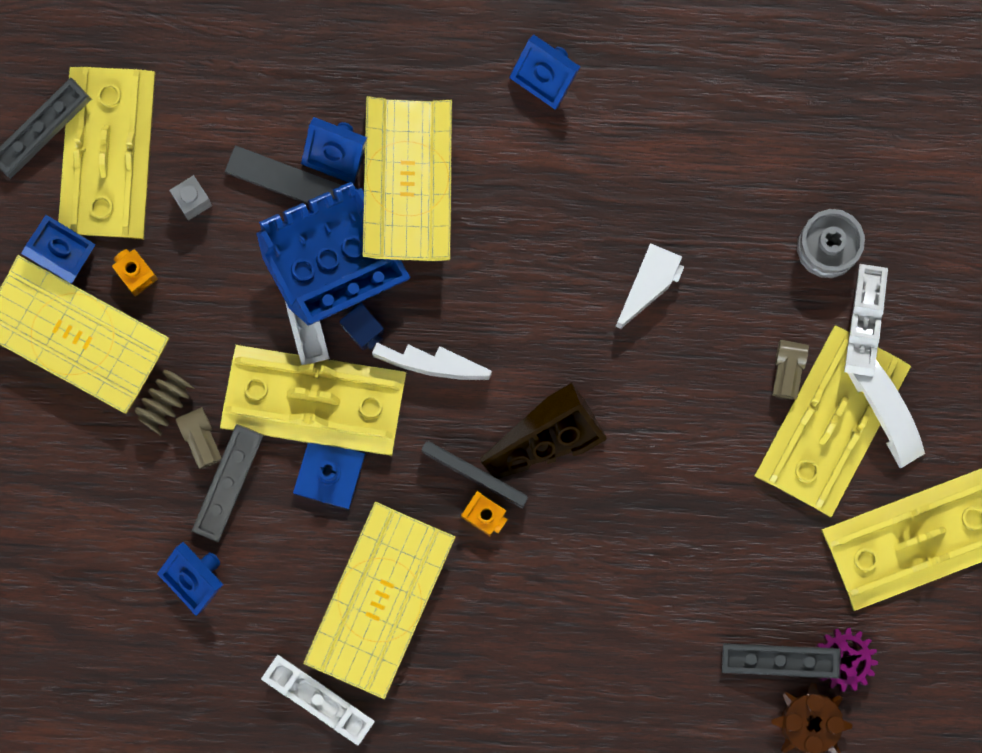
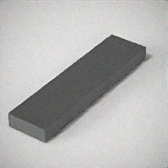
(42, 127)
(277, 176)
(474, 474)
(227, 483)
(781, 660)

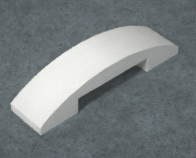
(892, 414)
(317, 700)

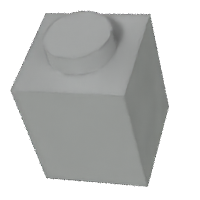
(190, 197)

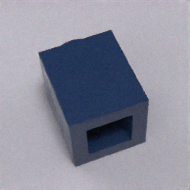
(362, 327)

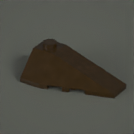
(553, 429)

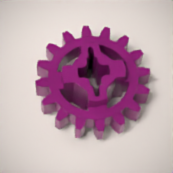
(850, 673)

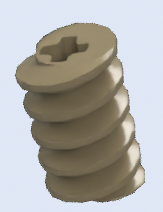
(162, 401)

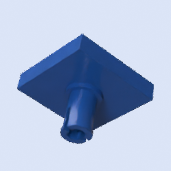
(545, 71)
(334, 149)
(58, 249)
(329, 474)
(191, 577)

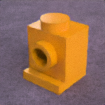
(138, 280)
(474, 509)

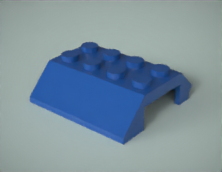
(320, 256)

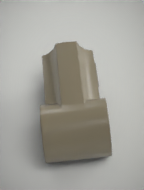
(790, 362)
(197, 432)

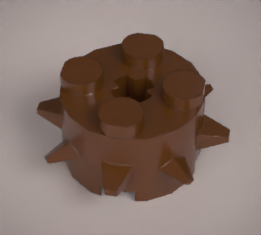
(811, 705)

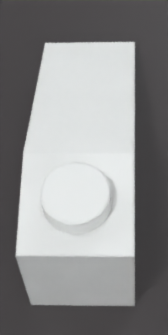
(651, 281)

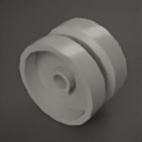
(842, 231)

